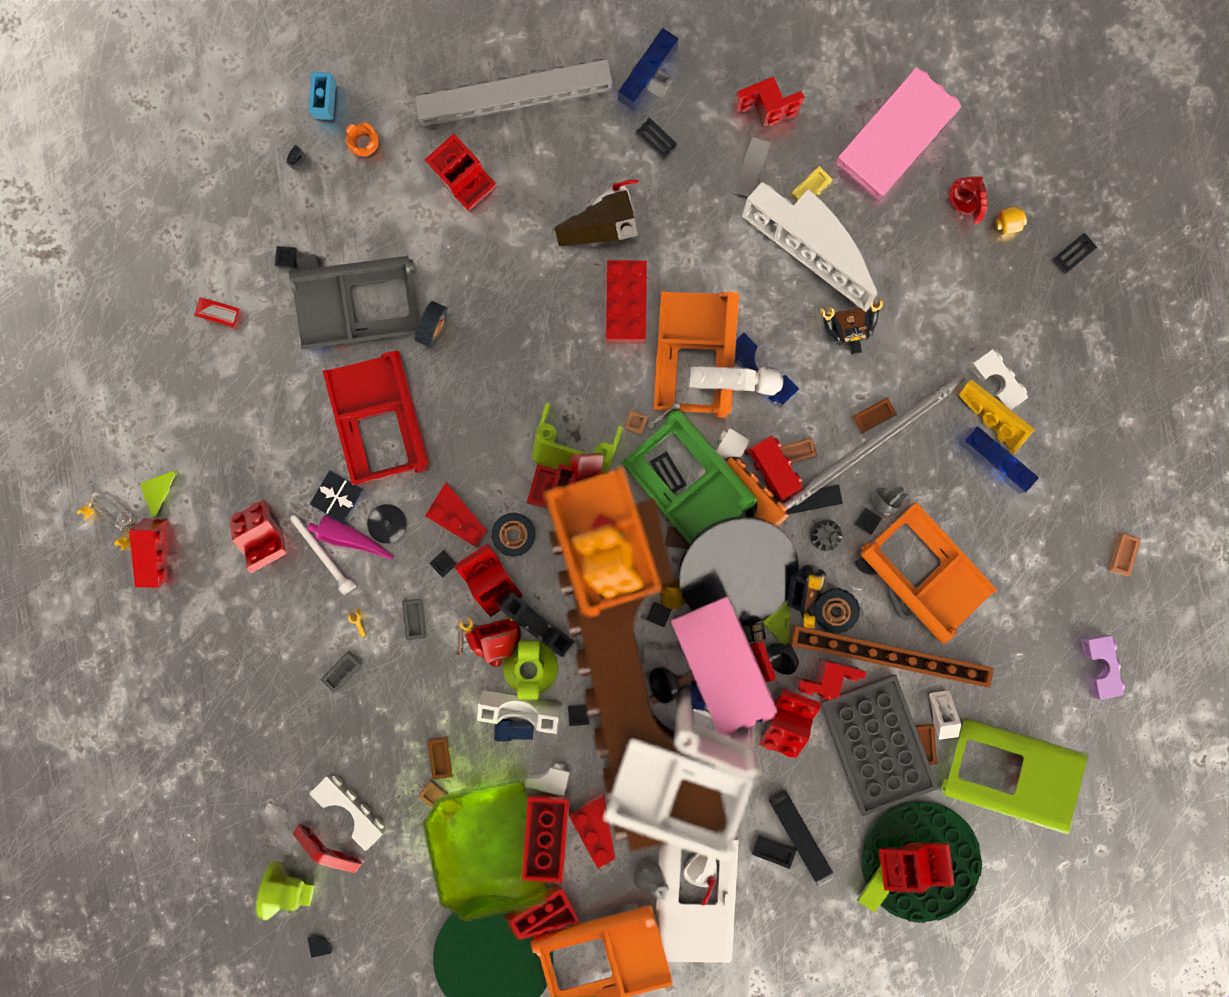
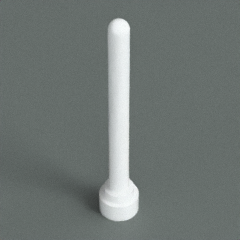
(345, 584)

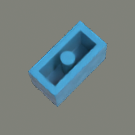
(322, 95)

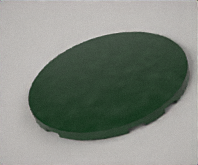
(925, 823)
(486, 960)

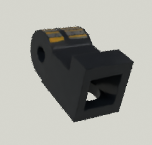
(754, 632)

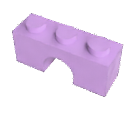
(1108, 682)

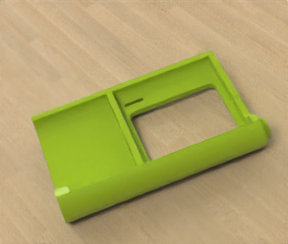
(1046, 784)

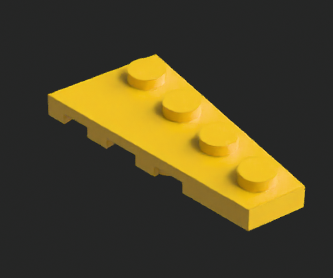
(1006, 424)

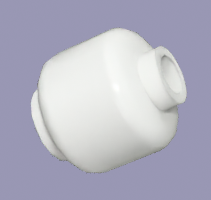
(768, 381)

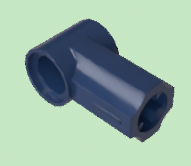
(507, 730)

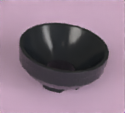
(782, 662)
(664, 684)

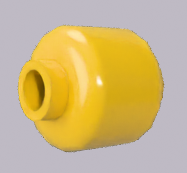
(1010, 220)
(671, 595)

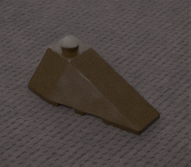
(603, 222)

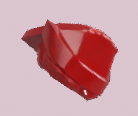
(970, 197)

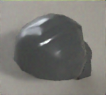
(887, 501)
(648, 879)

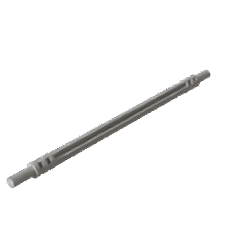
(874, 441)

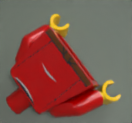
(493, 640)

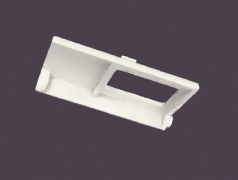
(647, 792)
(696, 930)

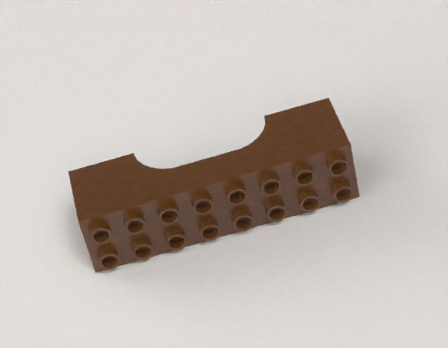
(621, 693)

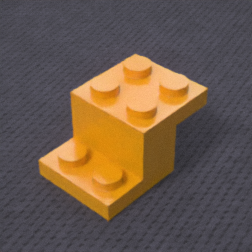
(608, 562)

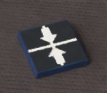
(336, 497)

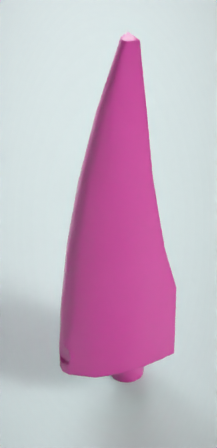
(343, 535)

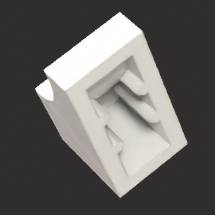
(944, 715)
(551, 781)

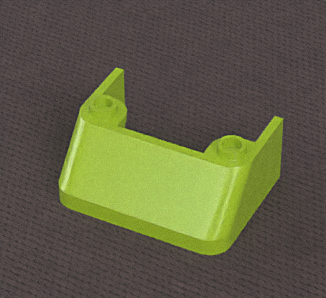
(550, 454)

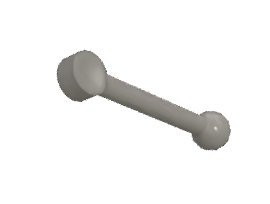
(676, 405)

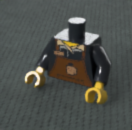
(851, 325)
(804, 590)

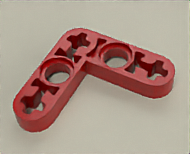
(324, 855)

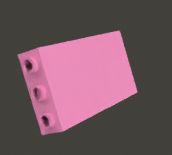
(898, 133)
(724, 666)

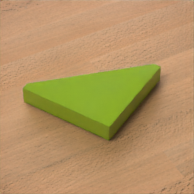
(156, 491)
(779, 623)

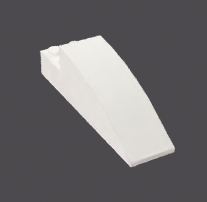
(814, 238)

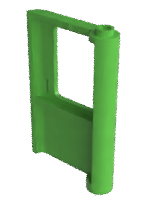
(709, 499)

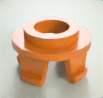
(354, 132)

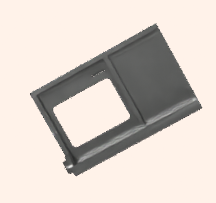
(326, 304)

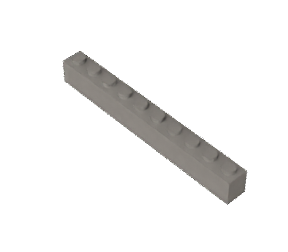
(513, 92)

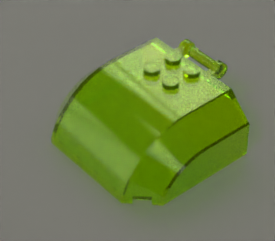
(478, 850)

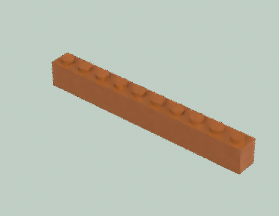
(891, 656)

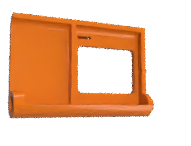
(572, 515)
(632, 951)

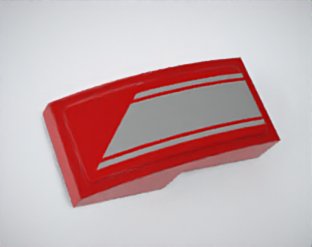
(216, 312)

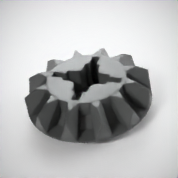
(817, 532)

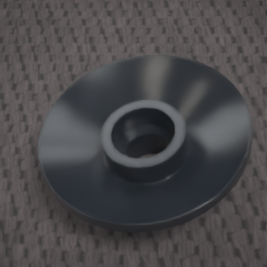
(396, 526)

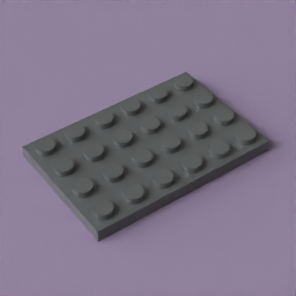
(879, 745)

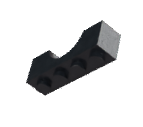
(535, 624)

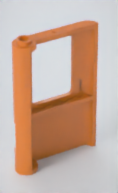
(695, 323)
(948, 592)

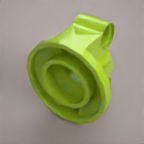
(544, 660)
(281, 892)

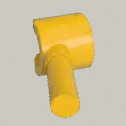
(356, 619)

